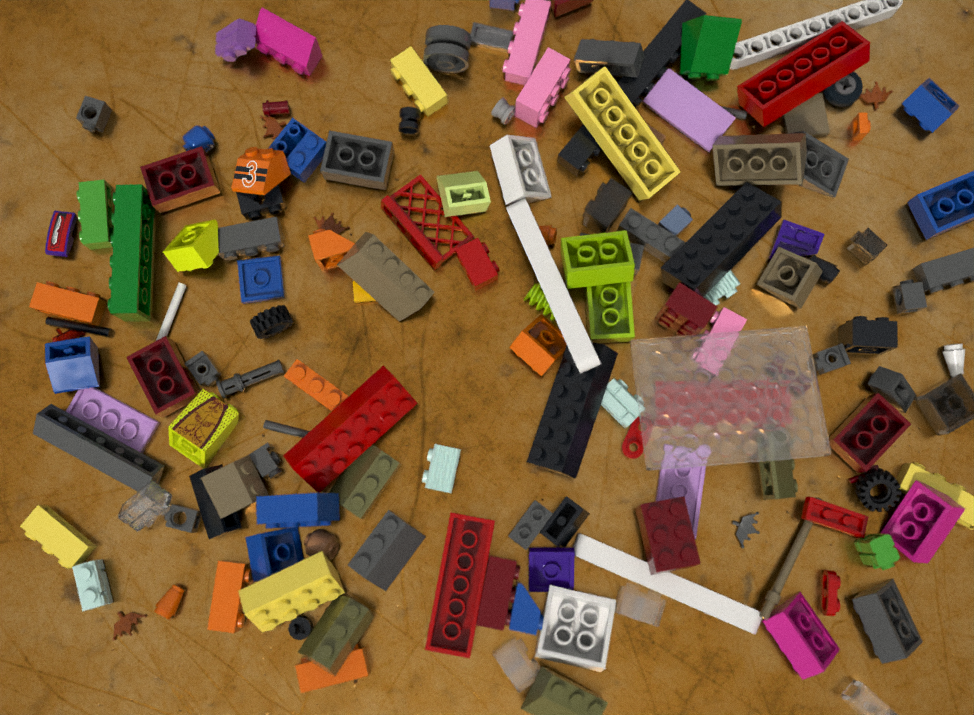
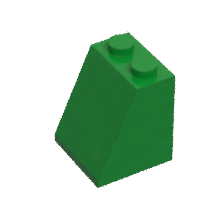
(708, 46)

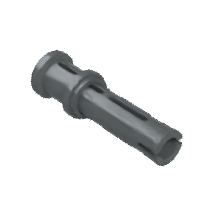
(239, 381)

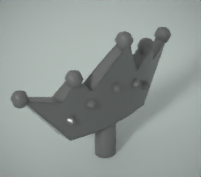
(746, 527)

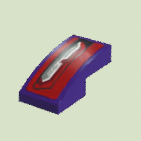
(59, 233)

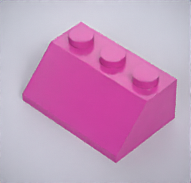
(287, 42)
(922, 522)
(802, 636)

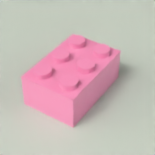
(543, 88)

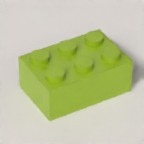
(597, 259)
(609, 313)

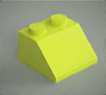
(194, 246)

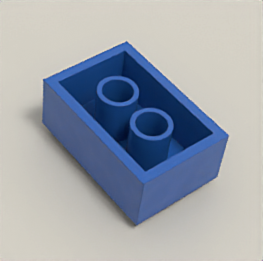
(944, 206)
(297, 510)

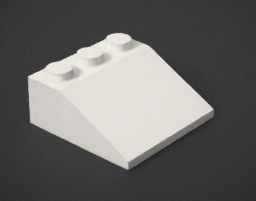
(576, 629)

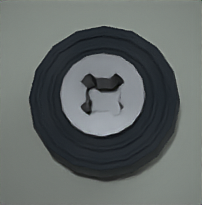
(842, 97)

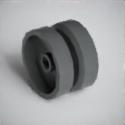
(447, 49)

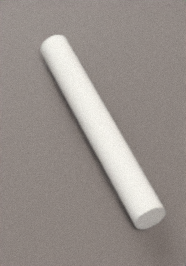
(164, 330)

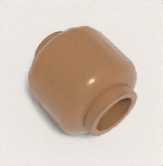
(321, 541)

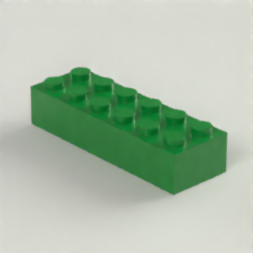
(132, 254)

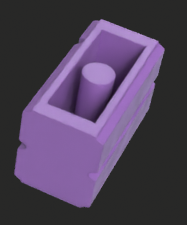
(235, 40)

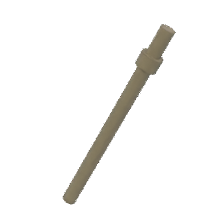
(773, 596)

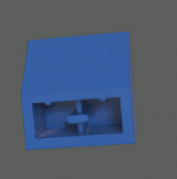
(301, 148)
(72, 364)

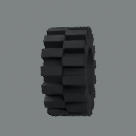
(271, 321)
(886, 498)

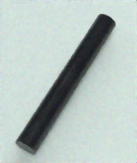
(78, 326)

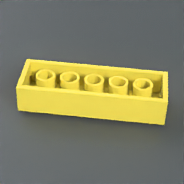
(622, 134)

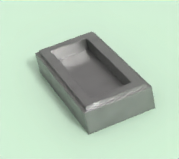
(491, 37)

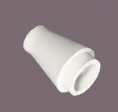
(954, 357)

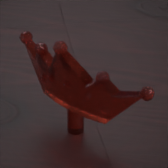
(69, 334)

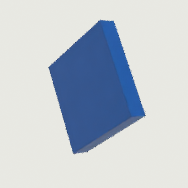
(261, 279)

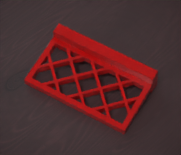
(410, 228)

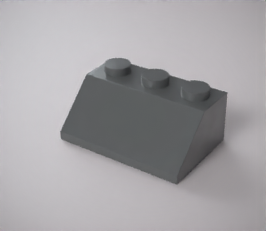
(386, 550)
(887, 622)

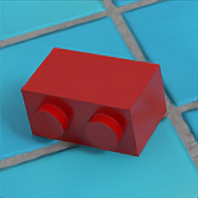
(477, 264)

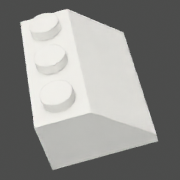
(520, 169)

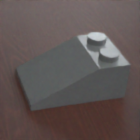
(823, 167)

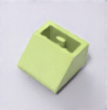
(463, 193)

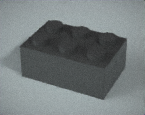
(357, 160)

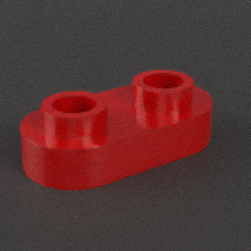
(633, 436)
(830, 584)

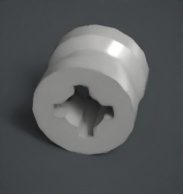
(503, 111)

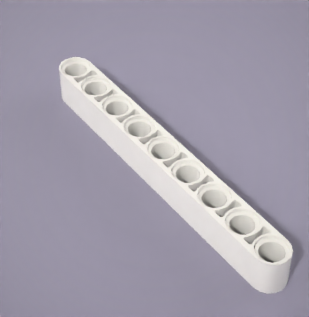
(802, 31)
(553, 286)
(667, 584)

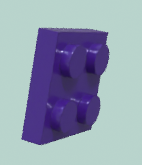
(551, 567)

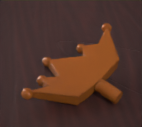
(875, 95)
(273, 127)
(330, 224)
(125, 623)

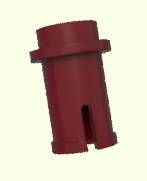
(274, 108)

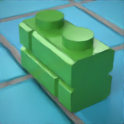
(877, 551)

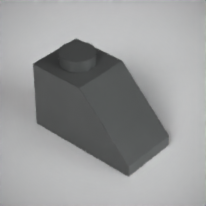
(892, 387)

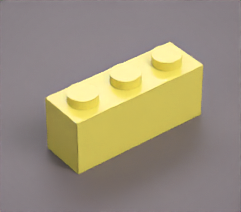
(418, 81)
(57, 536)

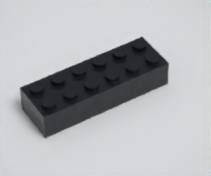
(723, 240)
(571, 413)

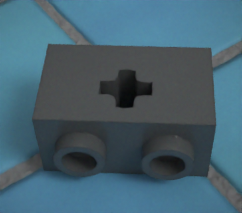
(530, 524)

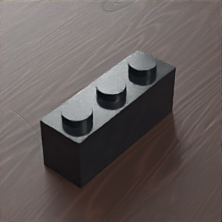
(213, 523)

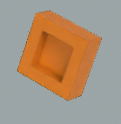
(860, 126)

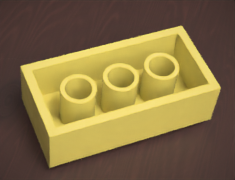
(291, 592)

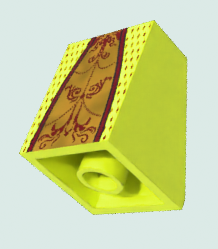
(202, 428)

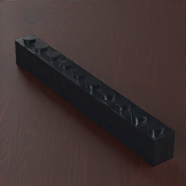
(658, 55)

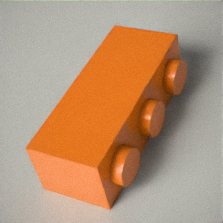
(68, 303)
(315, 385)
(226, 603)
(314, 677)

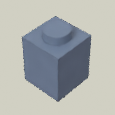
(676, 220)

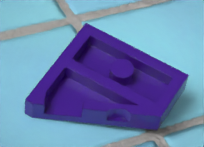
(797, 239)

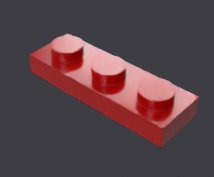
(834, 517)

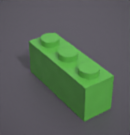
(95, 214)

